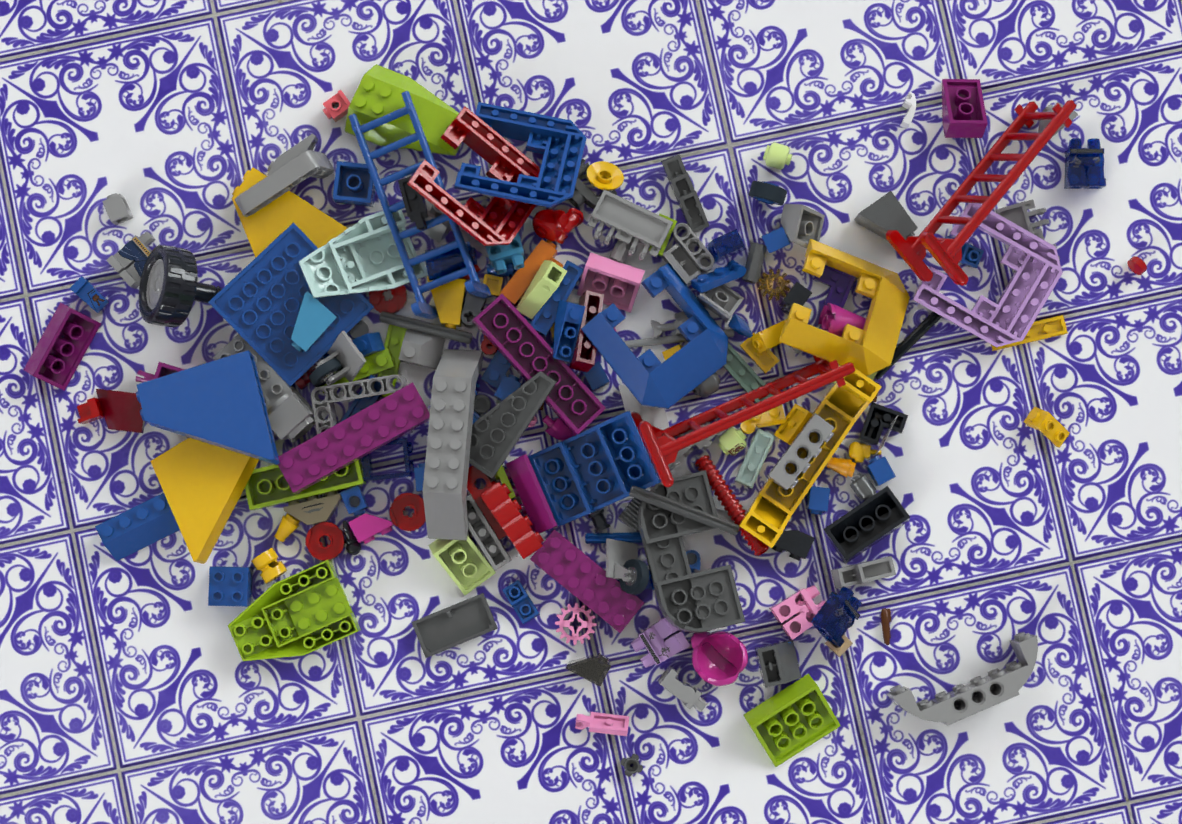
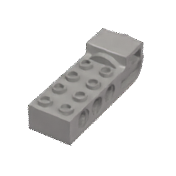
(287, 409)

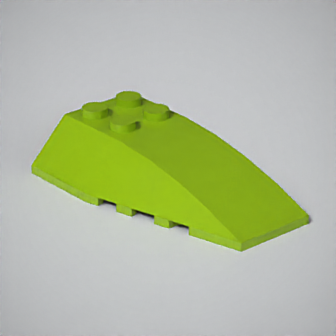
(381, 94)

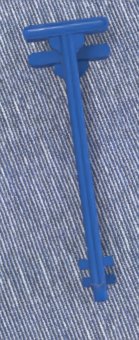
(473, 286)

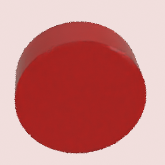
(1137, 265)

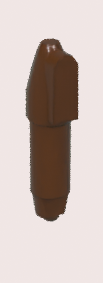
(885, 620)

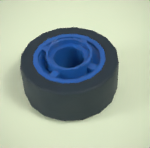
(767, 193)

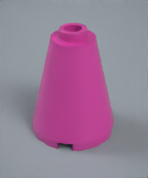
(835, 318)

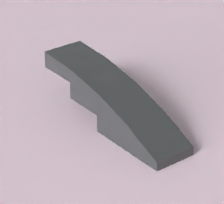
(685, 193)

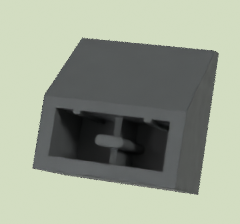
(778, 663)

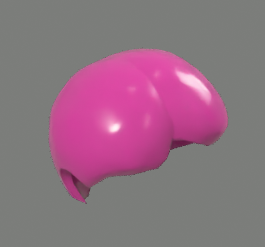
(718, 657)

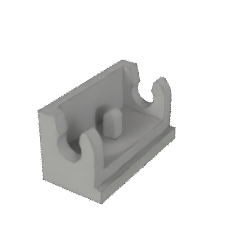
(681, 263)

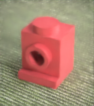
(339, 112)

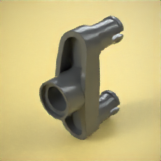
(582, 193)

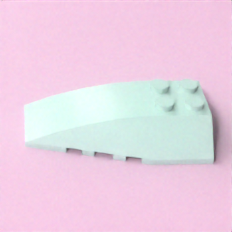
(360, 259)

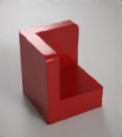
(90, 411)

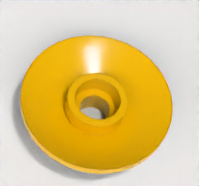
(604, 175)

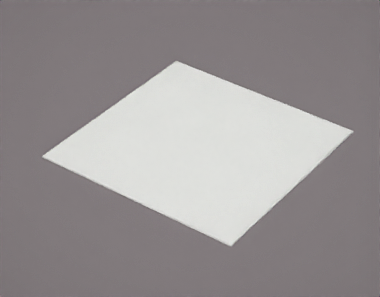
(886, 435)

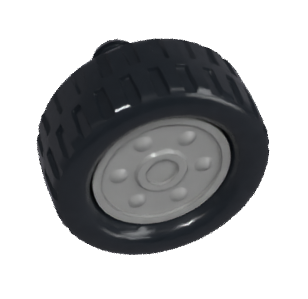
(171, 286)

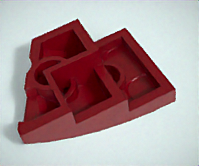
(121, 410)

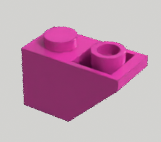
(368, 526)

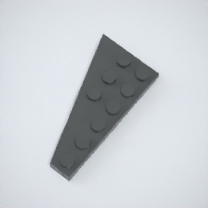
(503, 425)

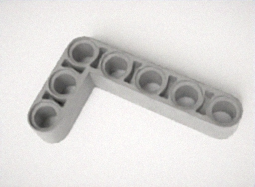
(282, 180)
(349, 394)

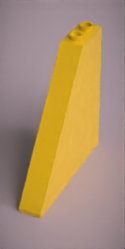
(278, 215)
(202, 490)

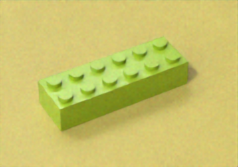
(269, 487)

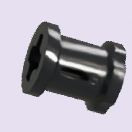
(599, 520)

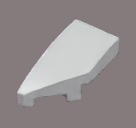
(910, 104)

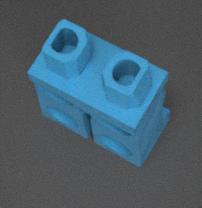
(504, 254)

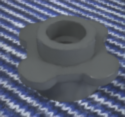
(631, 770)

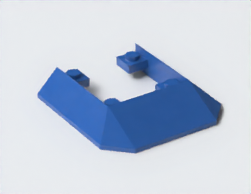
(547, 135)
(646, 377)

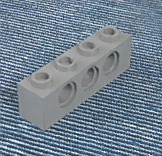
(778, 473)
(485, 535)

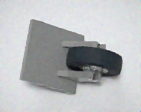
(343, 361)
(624, 565)

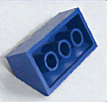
(138, 527)

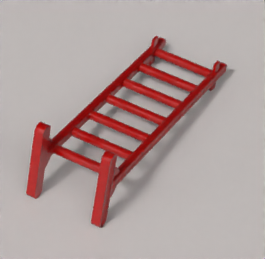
(949, 251)
(664, 448)

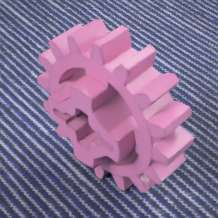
(584, 623)

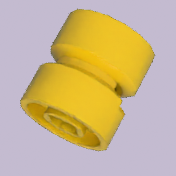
(269, 565)

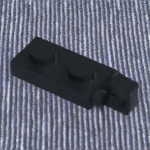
(414, 204)

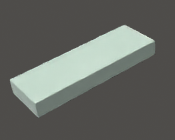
(755, 458)

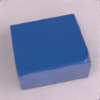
(740, 326)

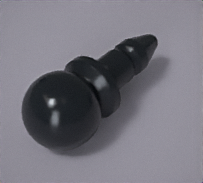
(352, 546)

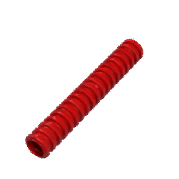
(728, 500)

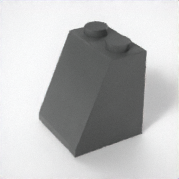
(886, 215)

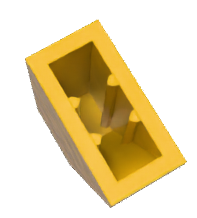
(450, 302)

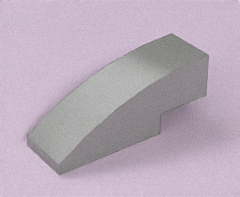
(863, 572)

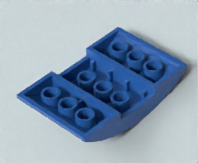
(593, 468)

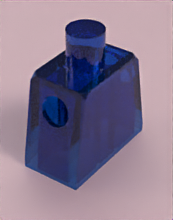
(726, 246)

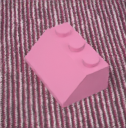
(613, 279)

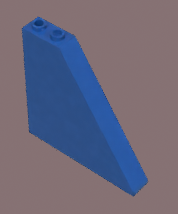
(214, 405)

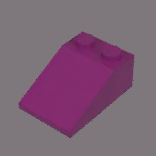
(963, 108)

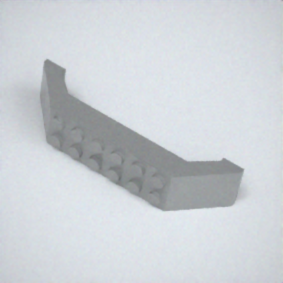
(450, 444)

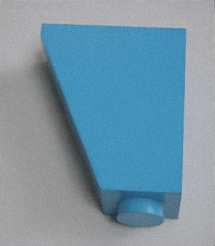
(310, 323)

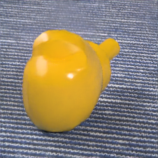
(860, 451)

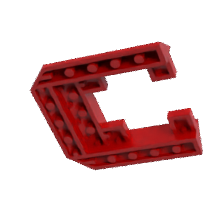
(501, 217)

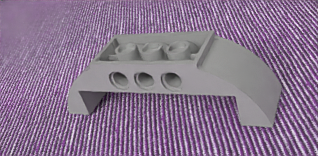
(1005, 682)

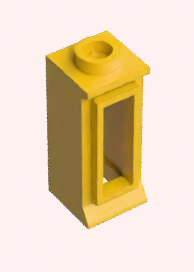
(768, 337)

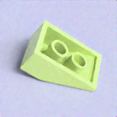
(462, 562)

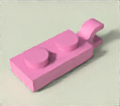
(603, 723)

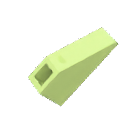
(541, 288)

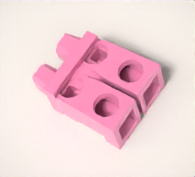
(800, 604)

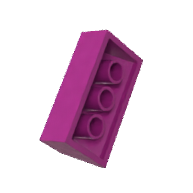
(62, 346)
(531, 494)

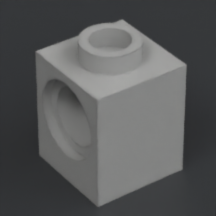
(117, 208)

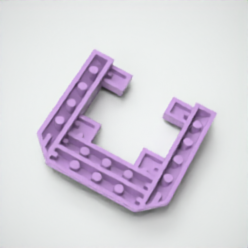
(1034, 278)

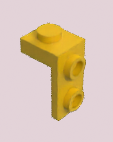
(1047, 425)

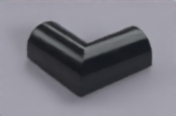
(880, 417)

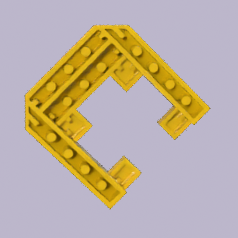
(866, 348)

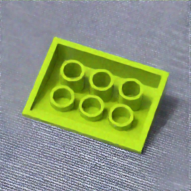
(792, 720)

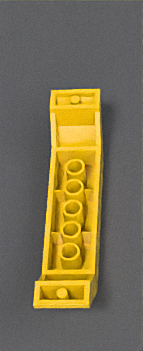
(773, 504)

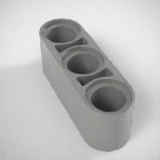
(689, 239)

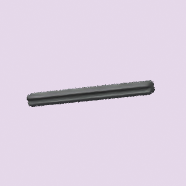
(684, 510)

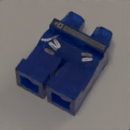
(1084, 165)
(837, 616)

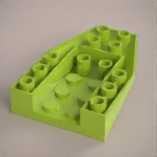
(295, 616)

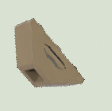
(314, 509)

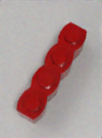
(511, 519)

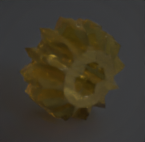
(778, 290)

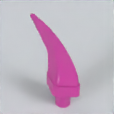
(557, 428)

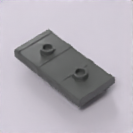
(454, 625)

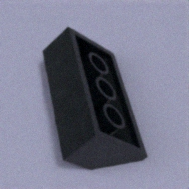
(866, 524)

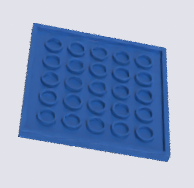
(266, 303)

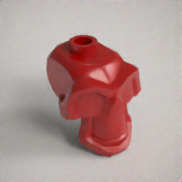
(556, 224)

